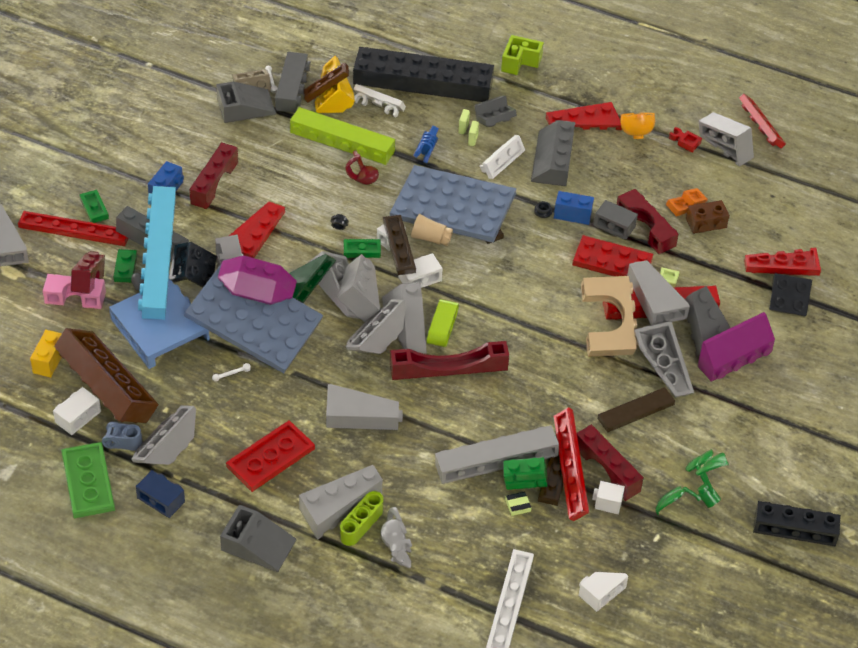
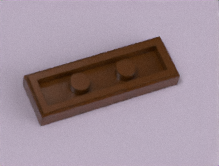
(326, 82)

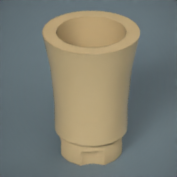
(431, 231)

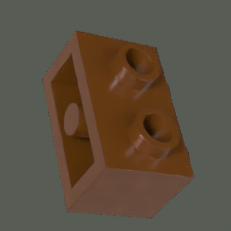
(707, 217)

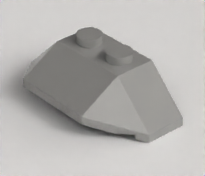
(379, 329)
(168, 438)

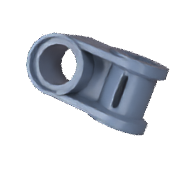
(123, 435)

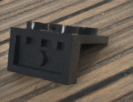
(192, 264)
(790, 294)

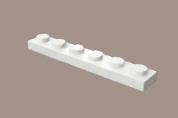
(510, 600)

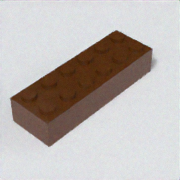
(106, 376)

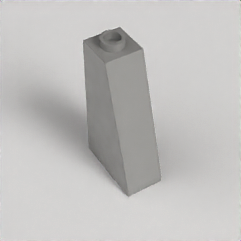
(11, 245)
(656, 295)
(360, 410)

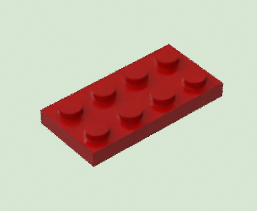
(607, 256)
(270, 455)

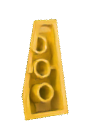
(336, 98)

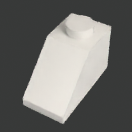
(601, 588)

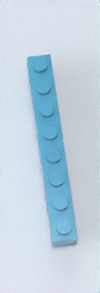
(158, 253)

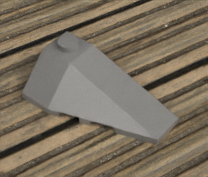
(332, 281)
(413, 330)

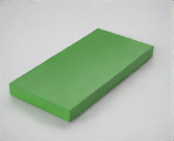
(88, 480)

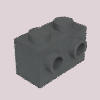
(620, 220)

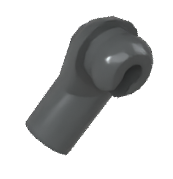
(136, 280)

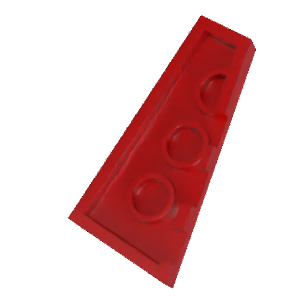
(596, 115)
(257, 228)
(785, 263)

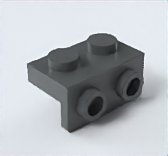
(494, 111)

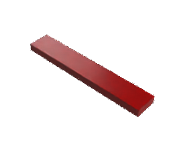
(71, 228)
(571, 464)

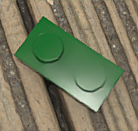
(94, 206)
(367, 247)
(125, 265)

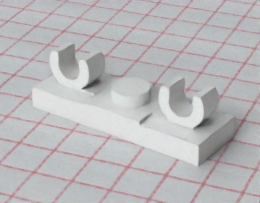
(379, 99)
(503, 157)

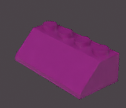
(736, 347)

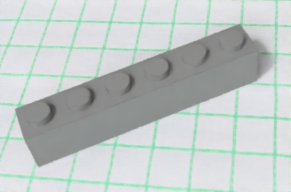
(490, 455)

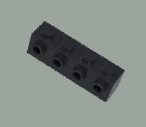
(797, 523)

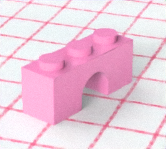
(58, 288)

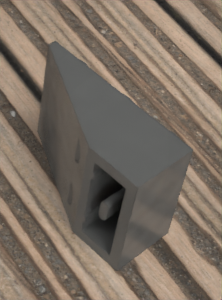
(243, 101)
(256, 539)

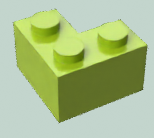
(521, 52)

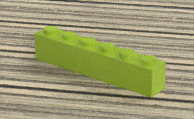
(342, 135)

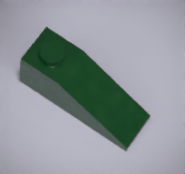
(310, 275)

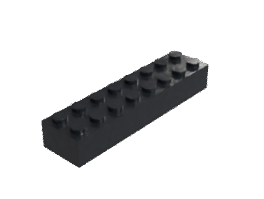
(423, 74)

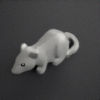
(394, 537)

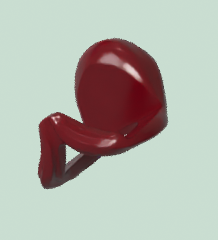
(366, 175)

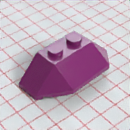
(256, 280)

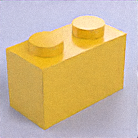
(45, 356)

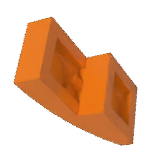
(689, 197)

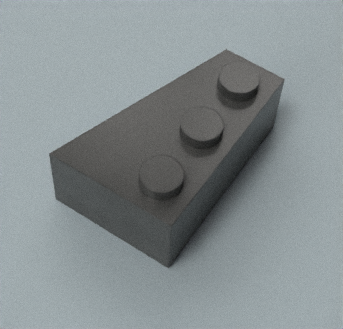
(704, 317)

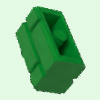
(525, 473)

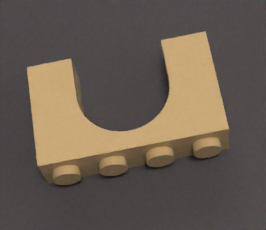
(618, 292)

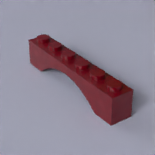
(412, 364)

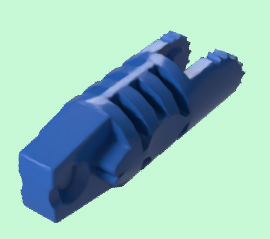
(427, 144)

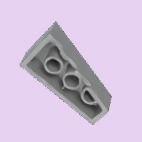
(333, 501)

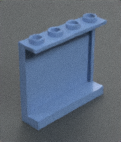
(156, 336)

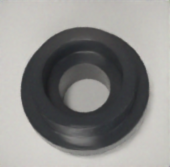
(543, 209)
(339, 221)

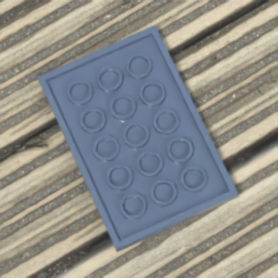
(459, 202)
(263, 330)

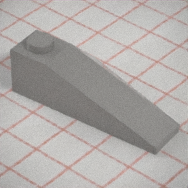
(664, 354)

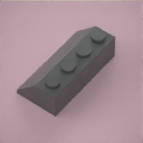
(553, 153)

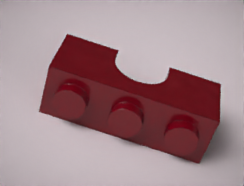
(85, 272)

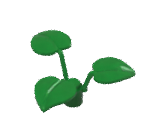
(706, 491)

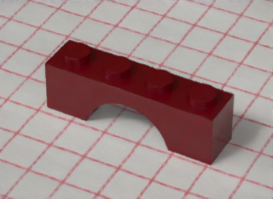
(204, 187)
(662, 234)
(595, 446)

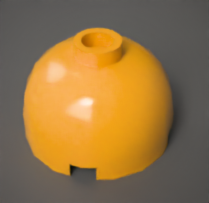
(637, 124)

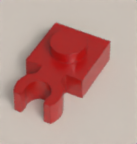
(685, 140)

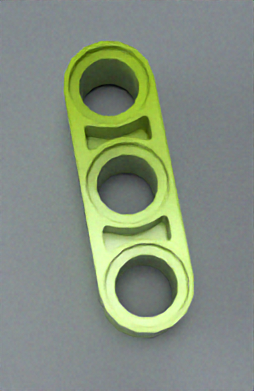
(442, 323)
(365, 510)

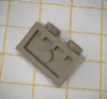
(254, 78)

